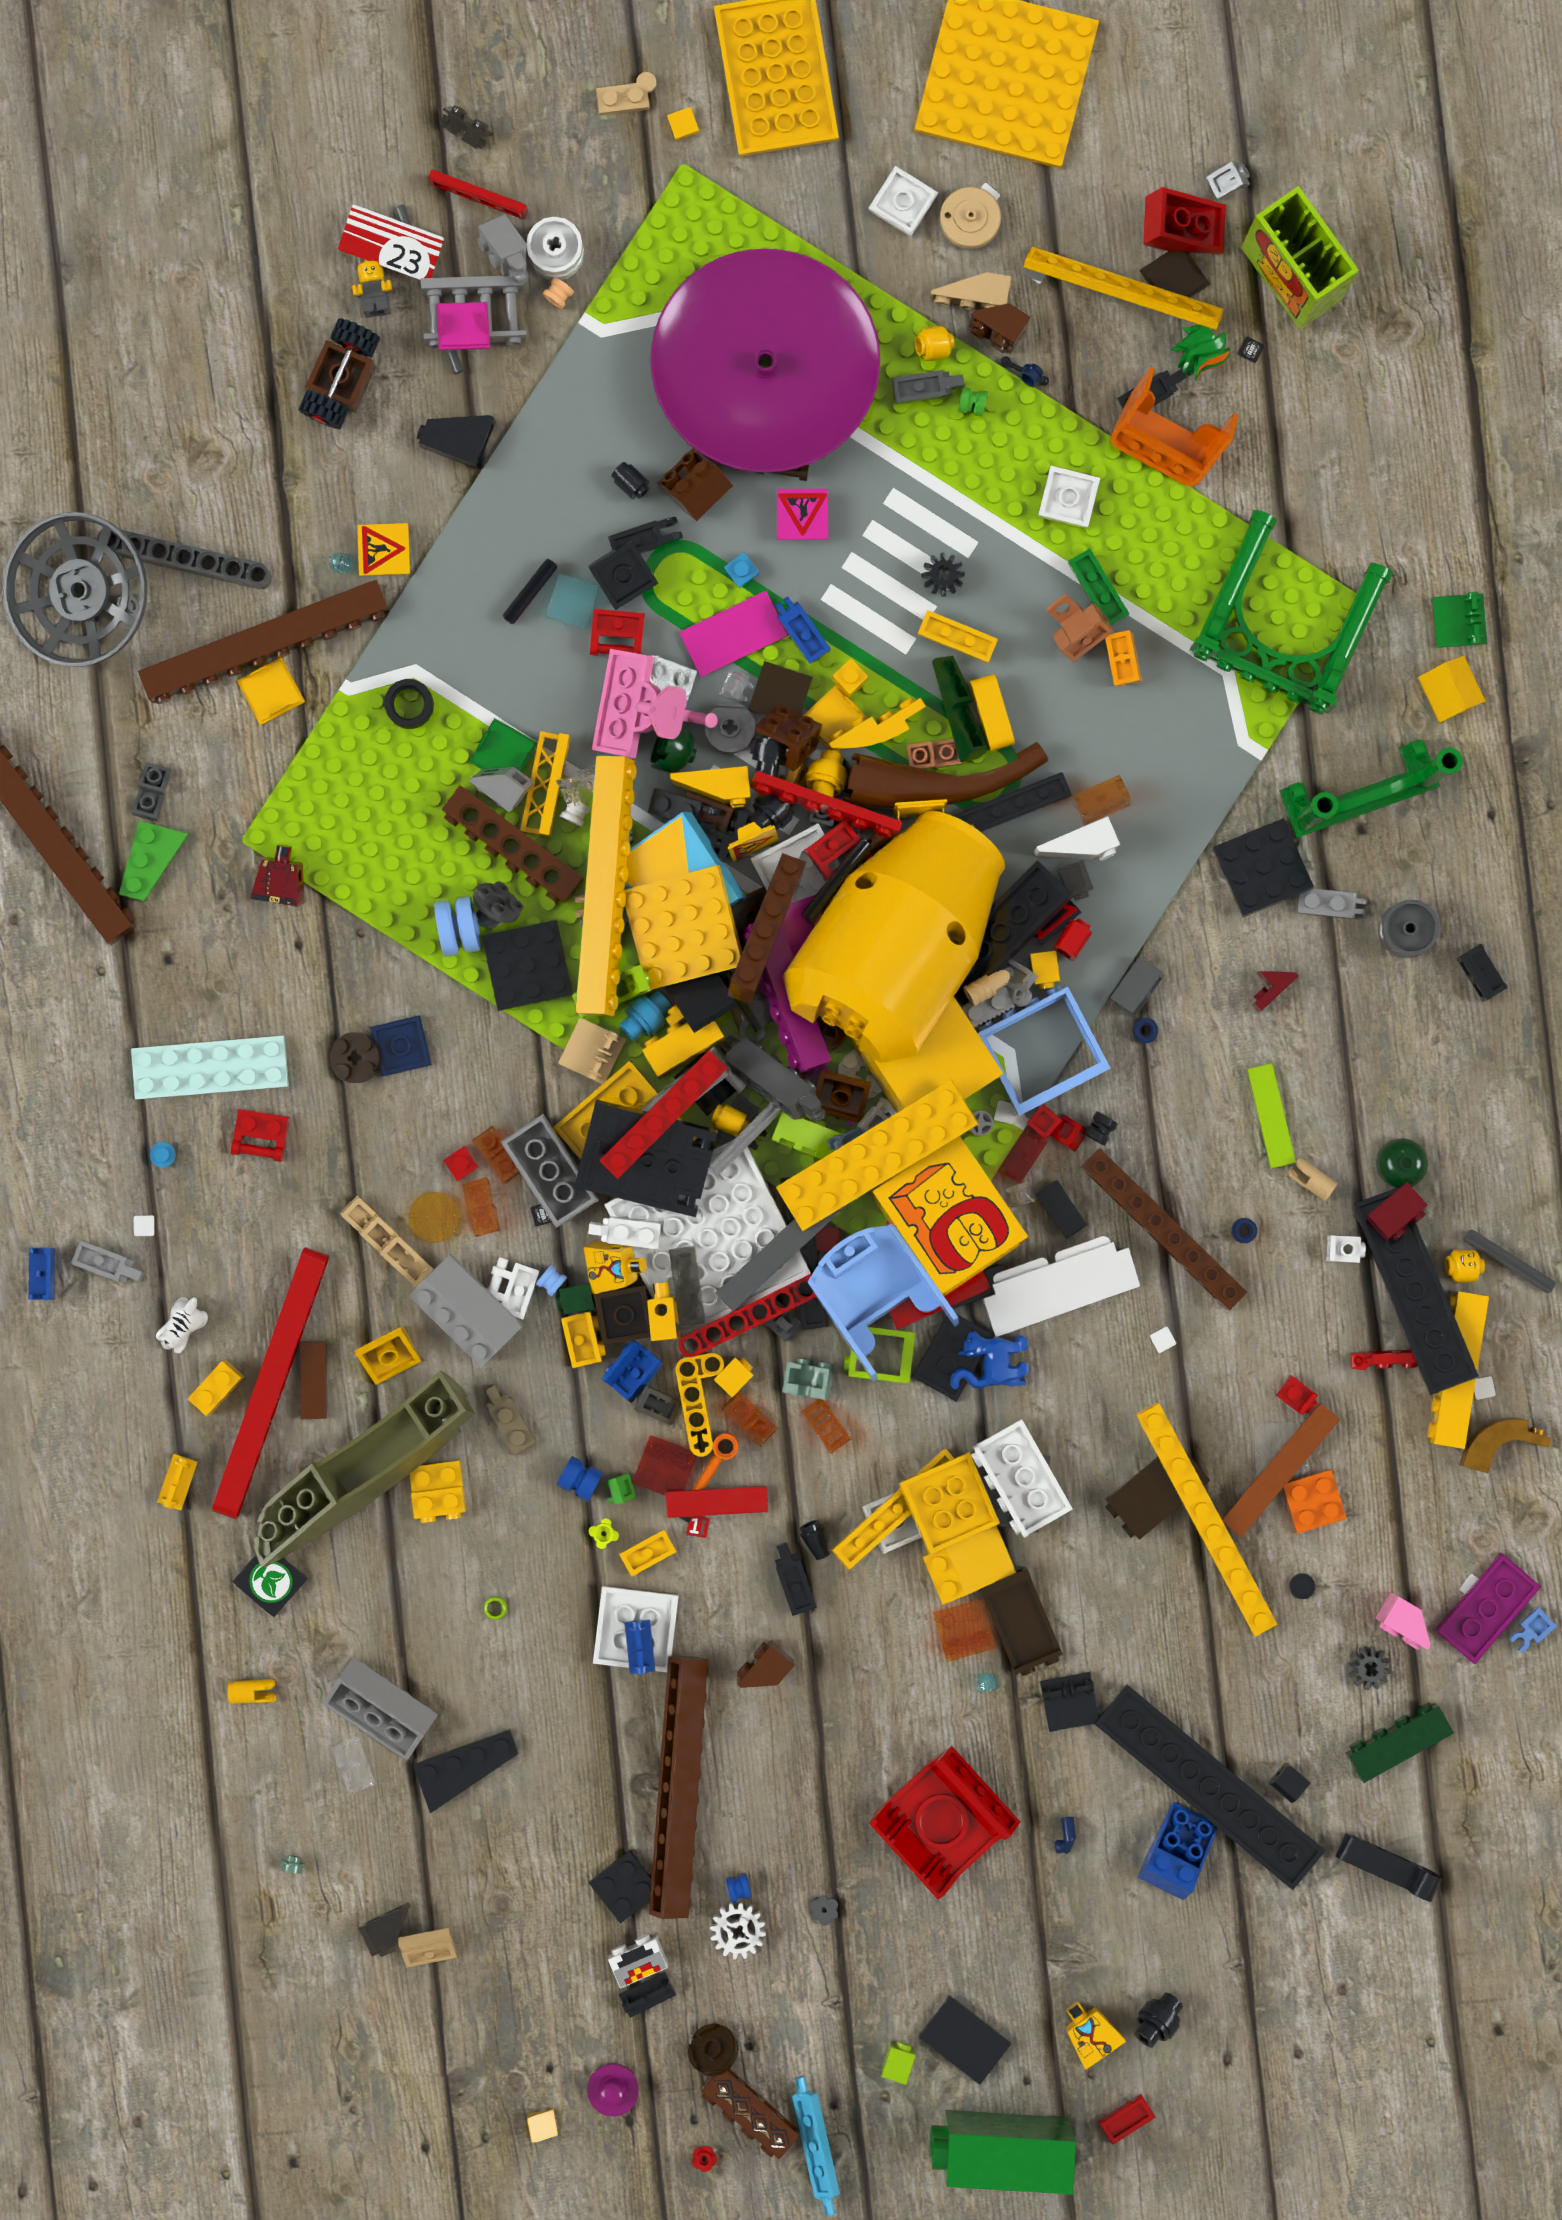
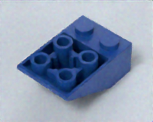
(1178, 1851)

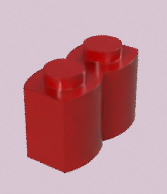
(1073, 939)

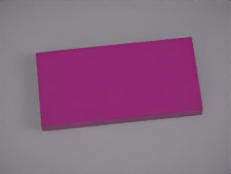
(1487, 1608)

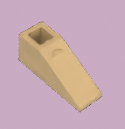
(977, 291)

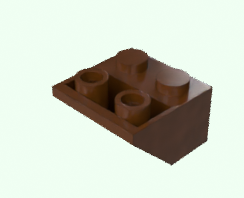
(1001, 325)
(695, 484)
(767, 1668)

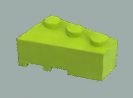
(805, 1135)

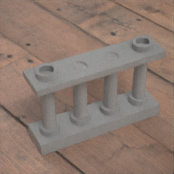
(482, 286)

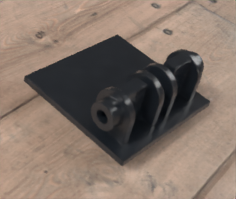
(1069, 1701)

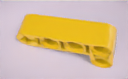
(700, 1404)

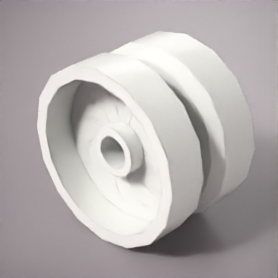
(553, 233)

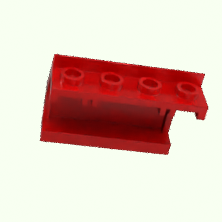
(943, 1821)

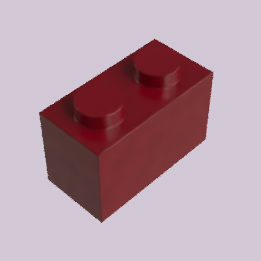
(1397, 1212)

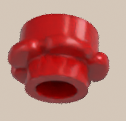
(704, 2151)

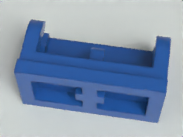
(42, 1273)

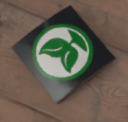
(271, 1585)

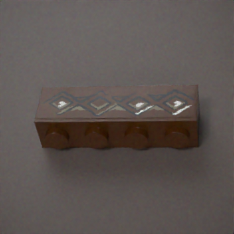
(751, 2111)

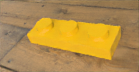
(957, 636)

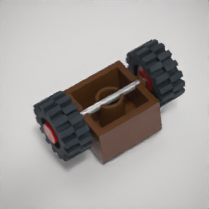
(340, 374)

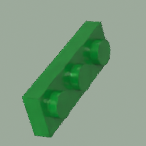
(1098, 586)

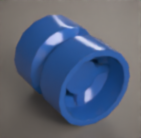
(579, 1478)

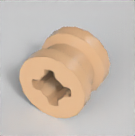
(558, 293)

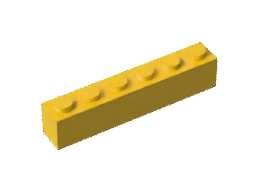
(1454, 1405)

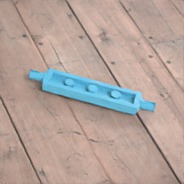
(815, 2145)

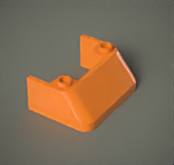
(1165, 444)

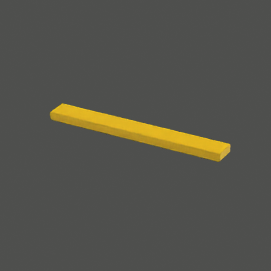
(1124, 288)

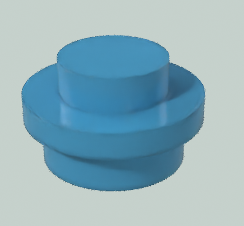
(162, 1154)

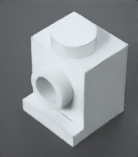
(1335, 1249)

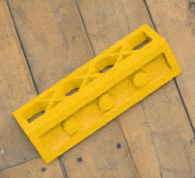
(553, 789)

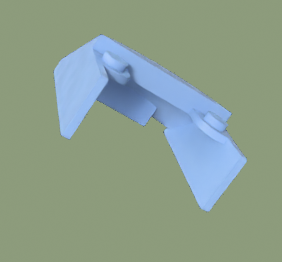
(868, 1279)

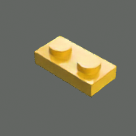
(648, 1552)

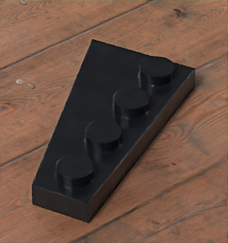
(458, 1769)

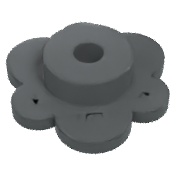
(824, 1916)

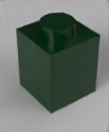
(575, 1299)

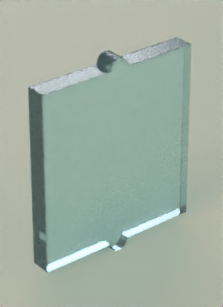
(572, 601)

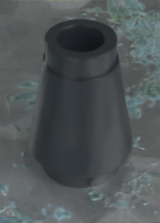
(815, 1539)

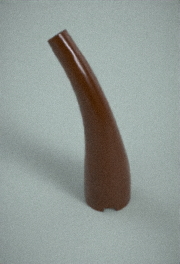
(883, 783)

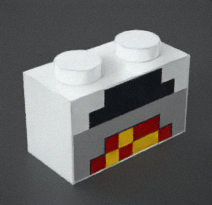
(637, 1960)

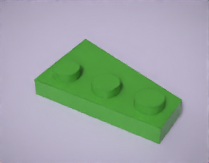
(149, 857)

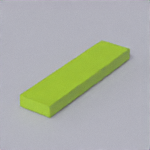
(1271, 1115)

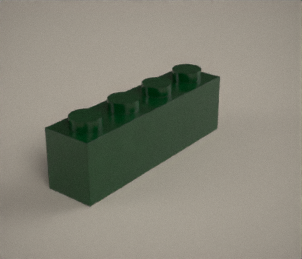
(1399, 1742)

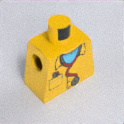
(611, 1266)
(1092, 2034)

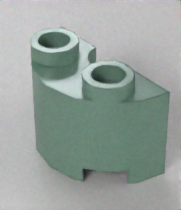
(808, 1380)

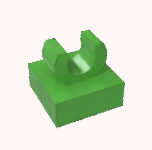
(621, 1489)

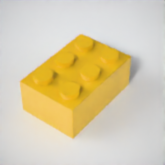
(680, 1046)

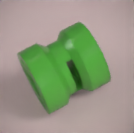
(972, 401)

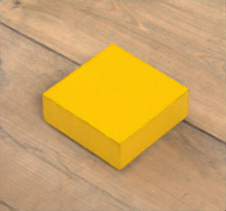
(683, 124)

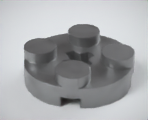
(738, 739)

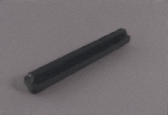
(836, 880)

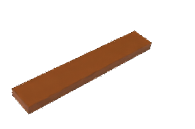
(1280, 1469)

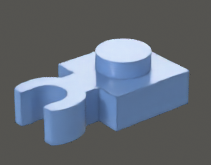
(1535, 1626)

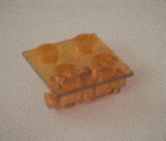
(964, 1630)

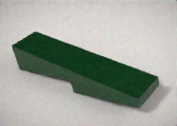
(956, 699)

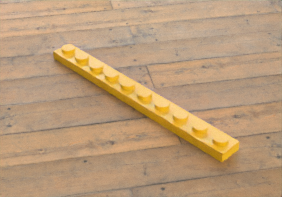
(1206, 1519)

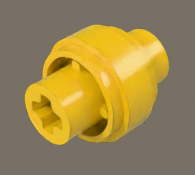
(827, 774)

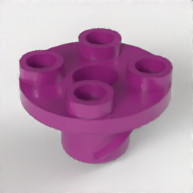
(613, 2089)

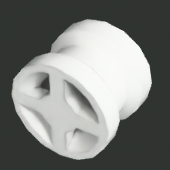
(575, 814)

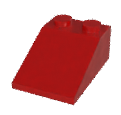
(1183, 222)

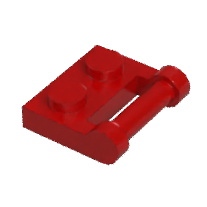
(617, 625)
(831, 847)
(260, 1126)

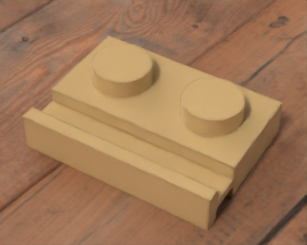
(427, 1947)

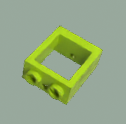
(906, 1357)

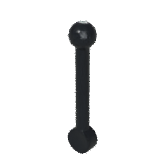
(1006, 362)

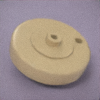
(970, 218)

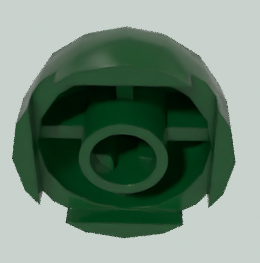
(673, 754)
(1401, 1162)

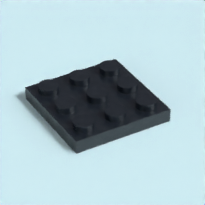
(1263, 868)
(527, 965)

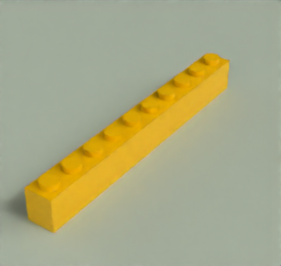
(605, 886)

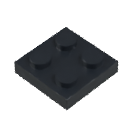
(623, 574)
(623, 1886)

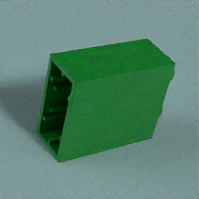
(1004, 2152)

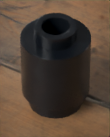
(630, 480)

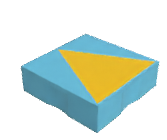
(674, 851)

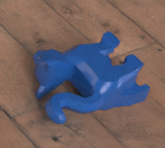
(996, 1362)

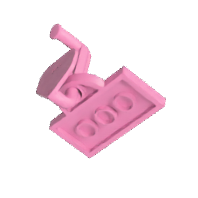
(636, 706)

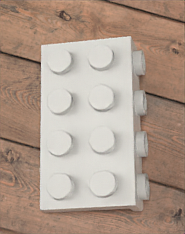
(1021, 1478)

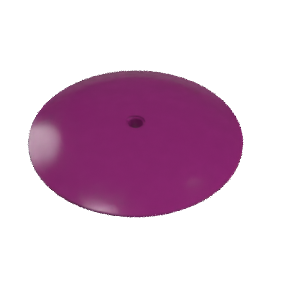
(777, 311)

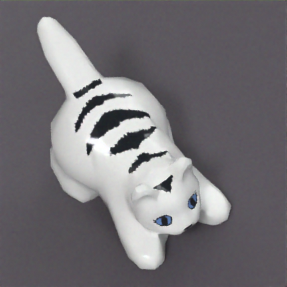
(183, 1321)

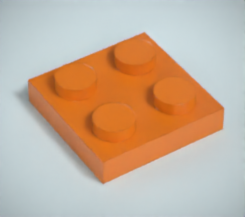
(1314, 1501)

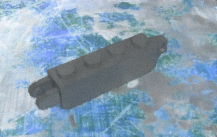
(771, 1079)

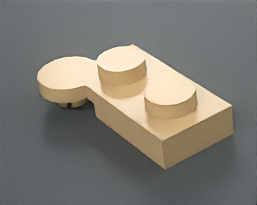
(626, 97)

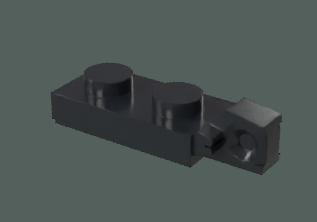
(1161, 386)
(794, 1581)

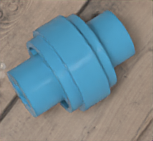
(645, 1016)

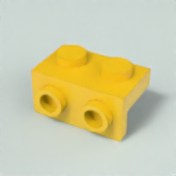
(582, 1339)

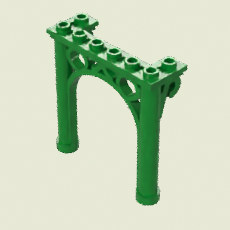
(1341, 649)
(1329, 810)

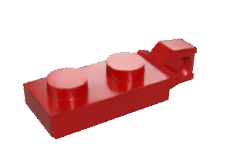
(1382, 1359)

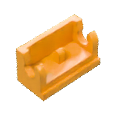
(1123, 658)

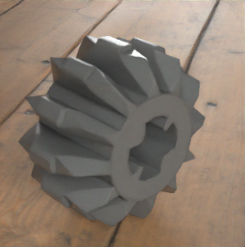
(1378, 1666)

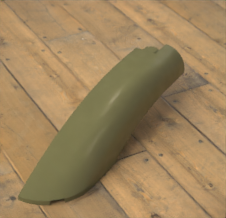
(361, 1469)

